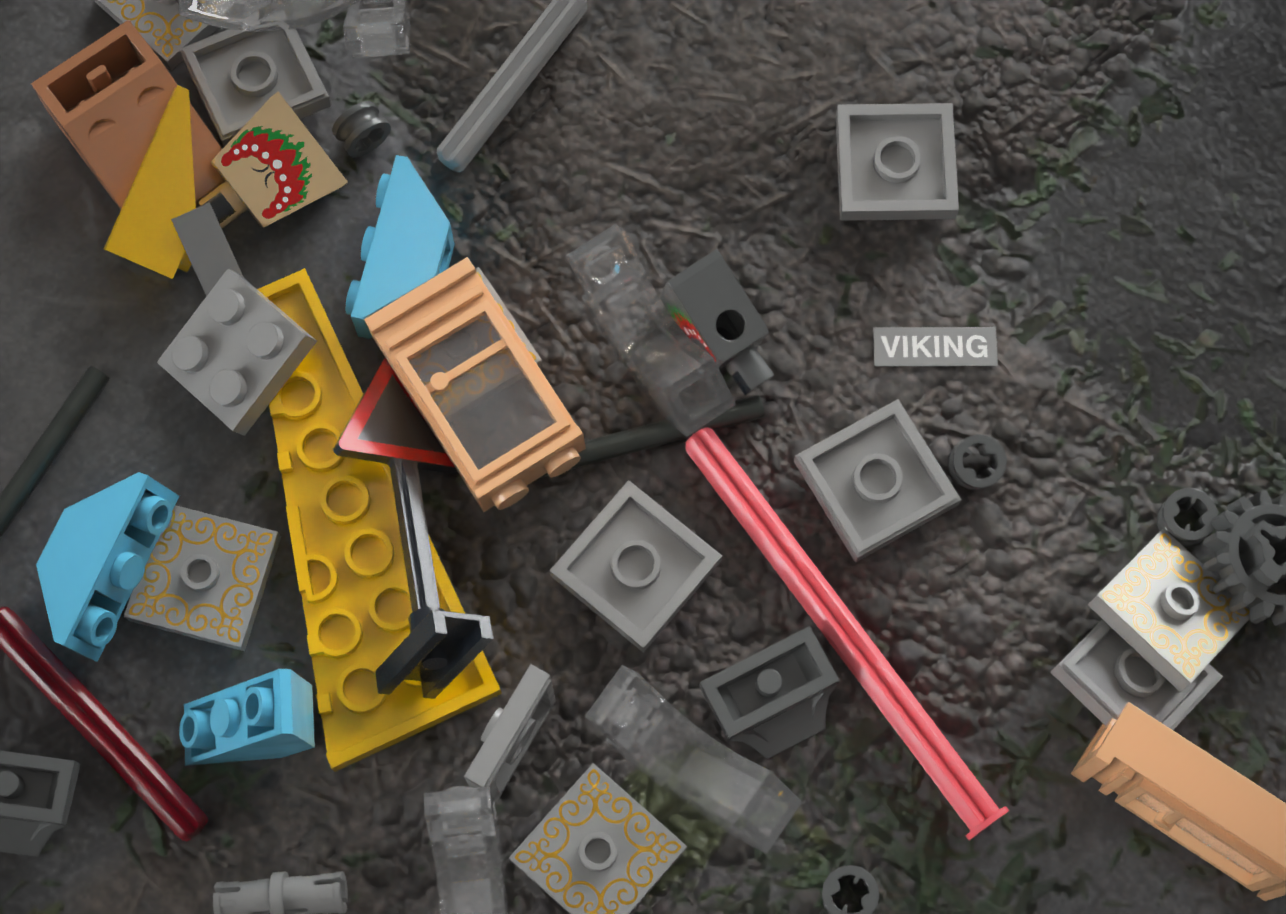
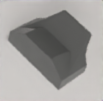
(774, 694)
(33, 800)

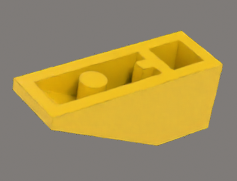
(158, 194)

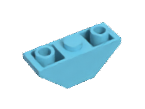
(404, 248)
(100, 558)
(250, 721)

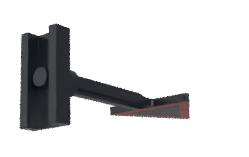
(394, 432)

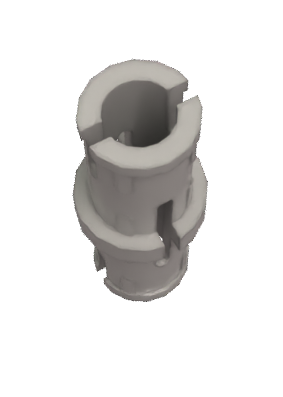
(283, 895)

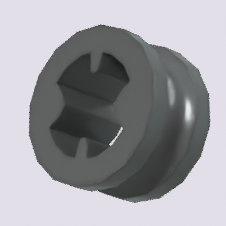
(361, 129)
(987, 447)
(1190, 498)
(832, 887)

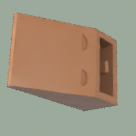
(111, 106)

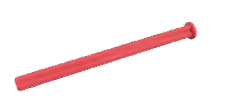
(844, 633)

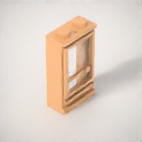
(477, 386)
(1191, 798)

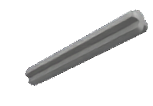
(509, 83)

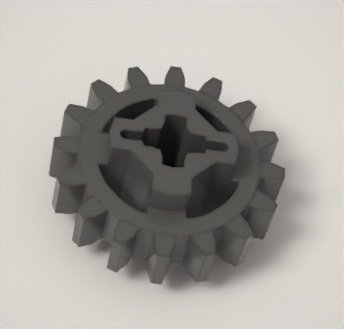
(1252, 555)

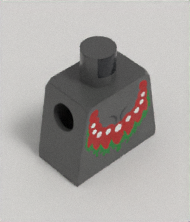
(709, 300)

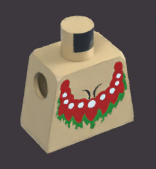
(271, 168)

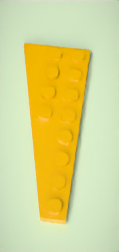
(351, 554)

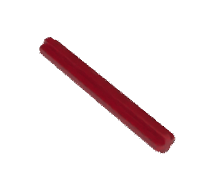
(100, 727)

